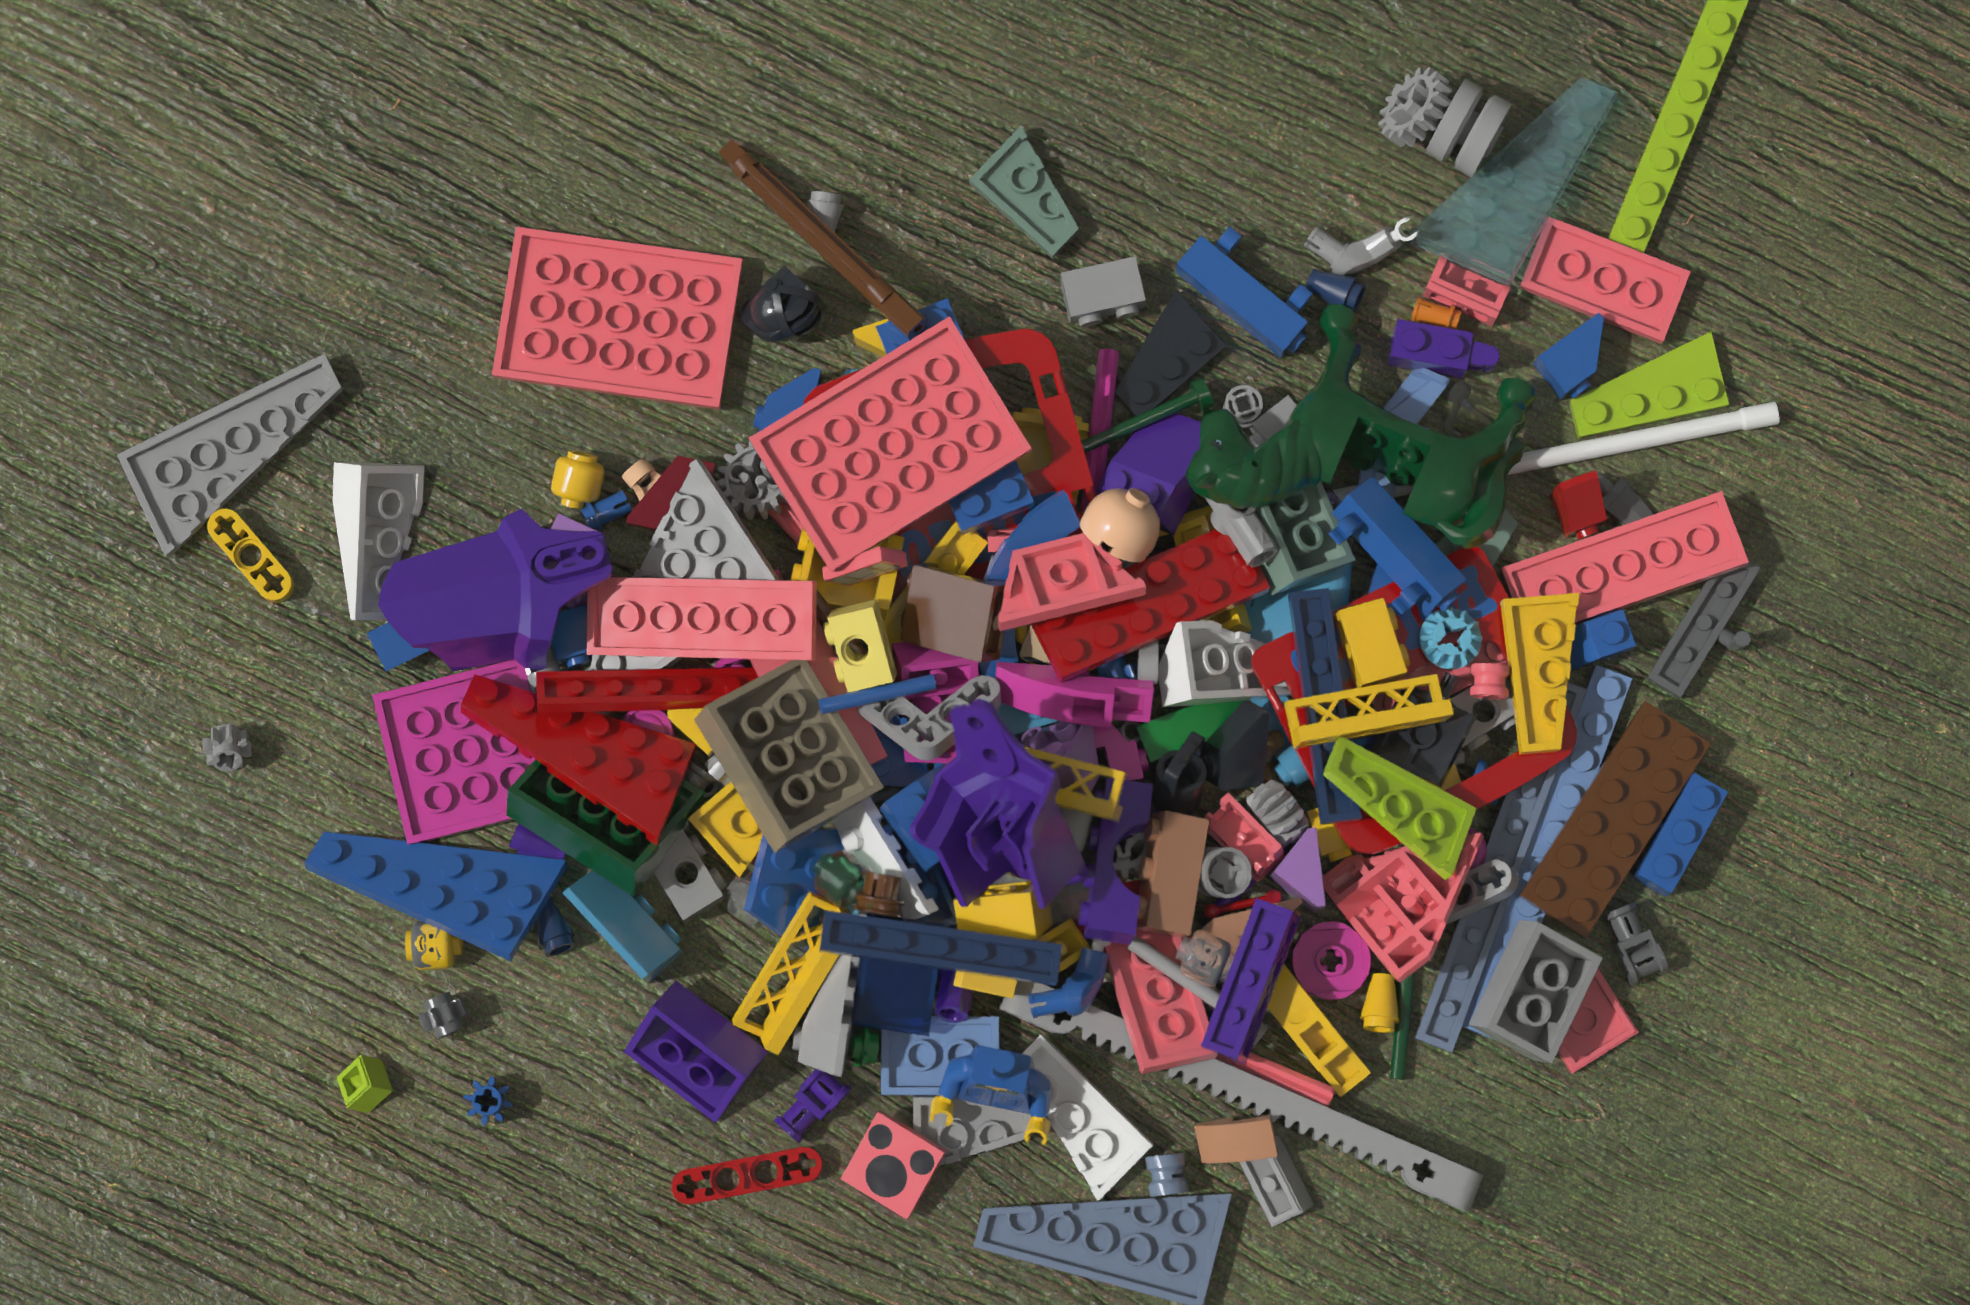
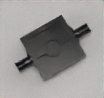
(1430, 748)

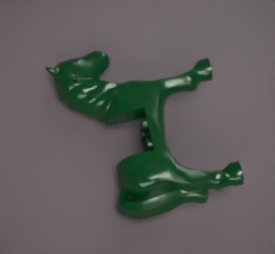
(1450, 475)

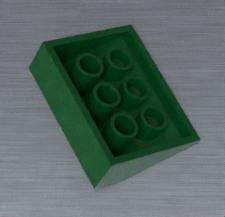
(592, 830)

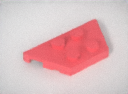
(1063, 580)

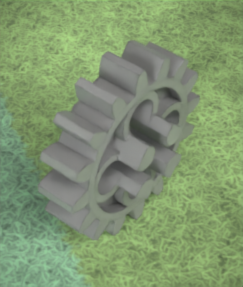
(738, 490)

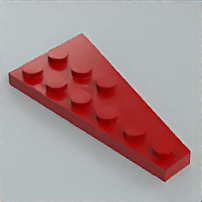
(597, 755)

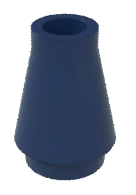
(1336, 288)
(553, 931)

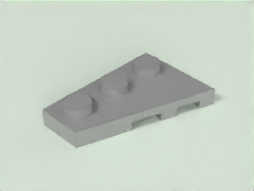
(973, 1127)

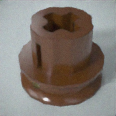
(880, 895)

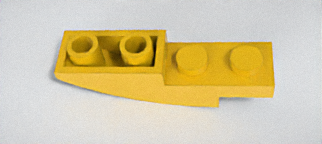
(1315, 1034)

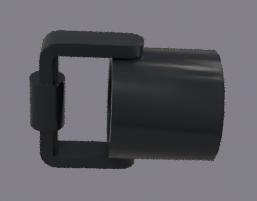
(1180, 777)

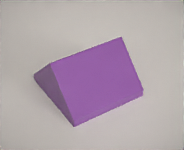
(1301, 872)

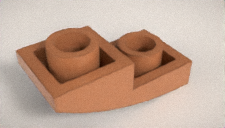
(1236, 1140)

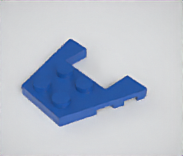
(785, 878)

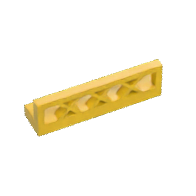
(1372, 722)
(1085, 803)
(802, 984)

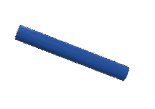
(877, 694)

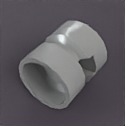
(1224, 872)

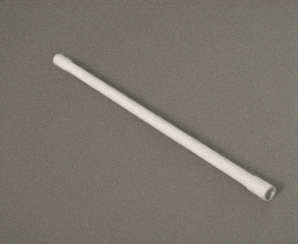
(1743, 419)

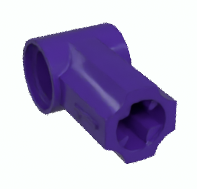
(952, 1001)

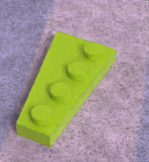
(1661, 390)
(1410, 808)

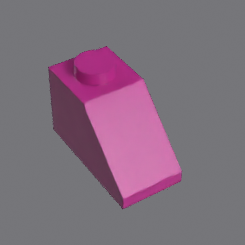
(948, 670)

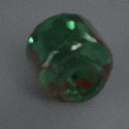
(840, 878)

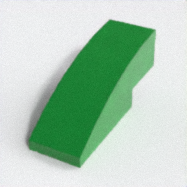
(1172, 730)

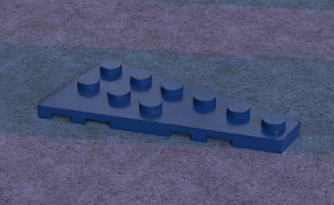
(463, 891)

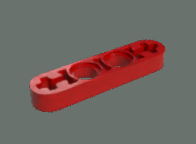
(747, 1179)

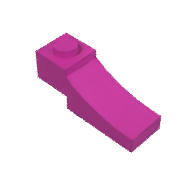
(1119, 752)

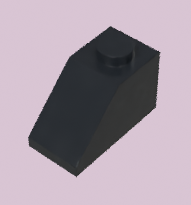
(1238, 749)

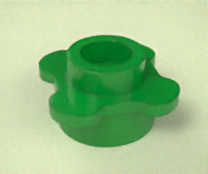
(864, 1047)

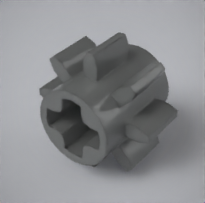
(443, 1015)

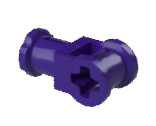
(815, 1101)

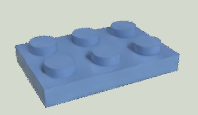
(918, 1063)

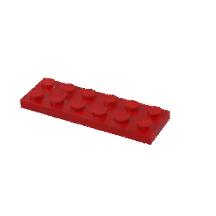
(1181, 585)

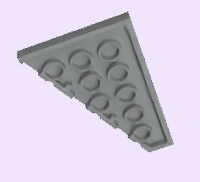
(695, 541)

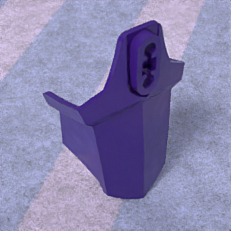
(492, 592)
(996, 813)

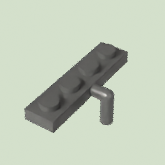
(1701, 628)

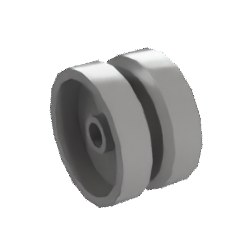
(1469, 128)

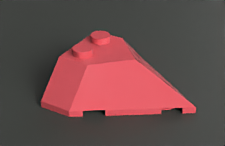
(1398, 902)

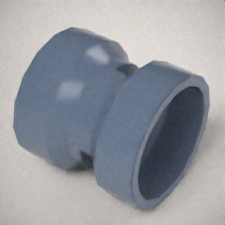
(1166, 1174)

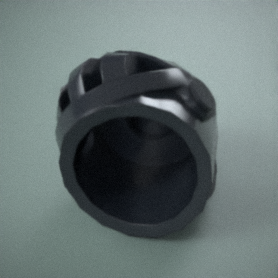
(783, 308)

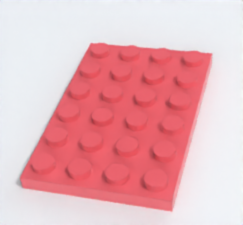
(617, 318)
(890, 444)

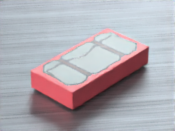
(867, 566)

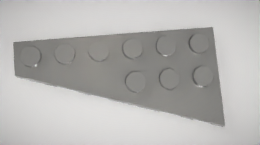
(210, 457)

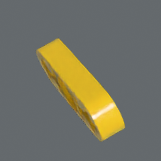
(240, 528)

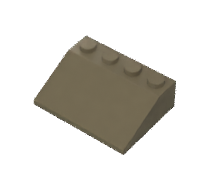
(785, 755)

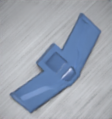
(1410, 403)

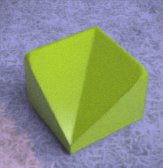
(364, 1084)

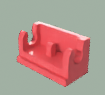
(1466, 290)
(1238, 829)

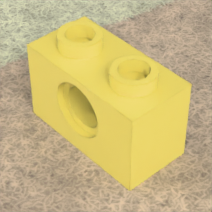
(865, 623)

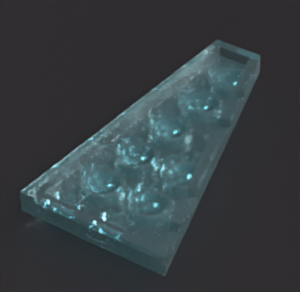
(1507, 202)

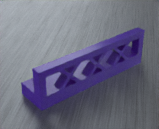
(1251, 981)

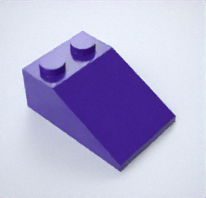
(1157, 465)

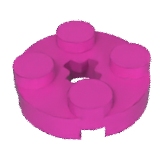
(1347, 945)

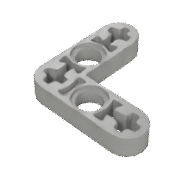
(930, 725)

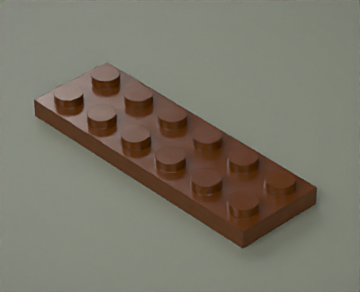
(1614, 820)

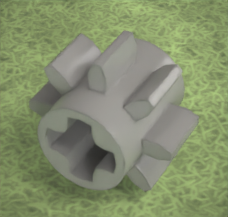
(226, 747)

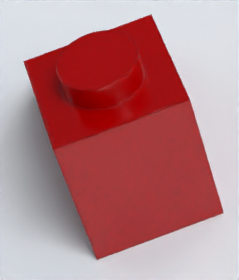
(1579, 505)

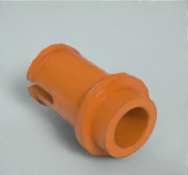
(1436, 314)

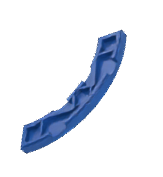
(1046, 522)

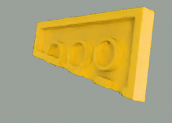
(1539, 653)

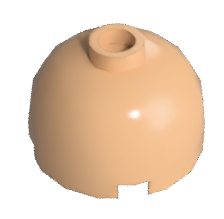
(1124, 522)

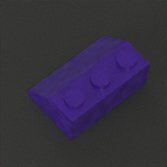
(695, 1051)

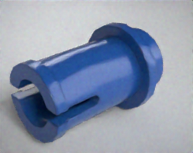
(603, 511)

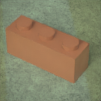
(1170, 873)

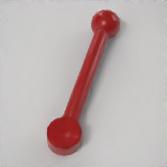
(1212, 911)

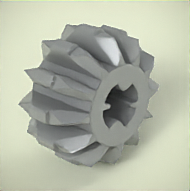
(1277, 812)

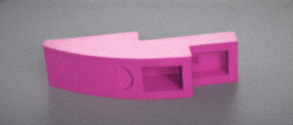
(1076, 700)

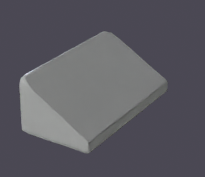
(1277, 1186)

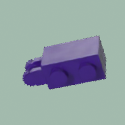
(1439, 350)

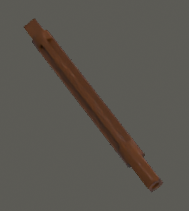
(824, 240)

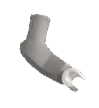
(1359, 254)

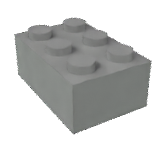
(1535, 991)

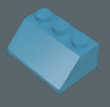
(626, 924)

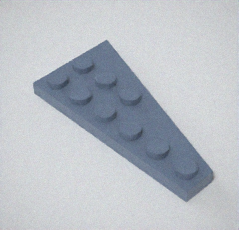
(1135, 1244)

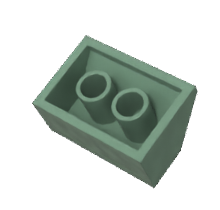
(1301, 533)

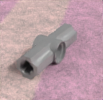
(1245, 532)

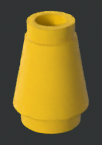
(1380, 1005)

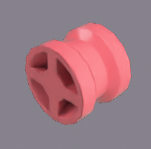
(1489, 681)

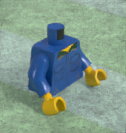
(998, 1081)

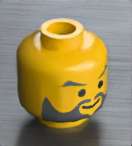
(431, 947)

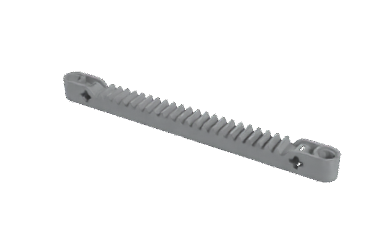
(1448, 1180)

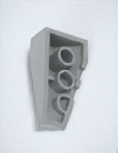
(828, 1027)

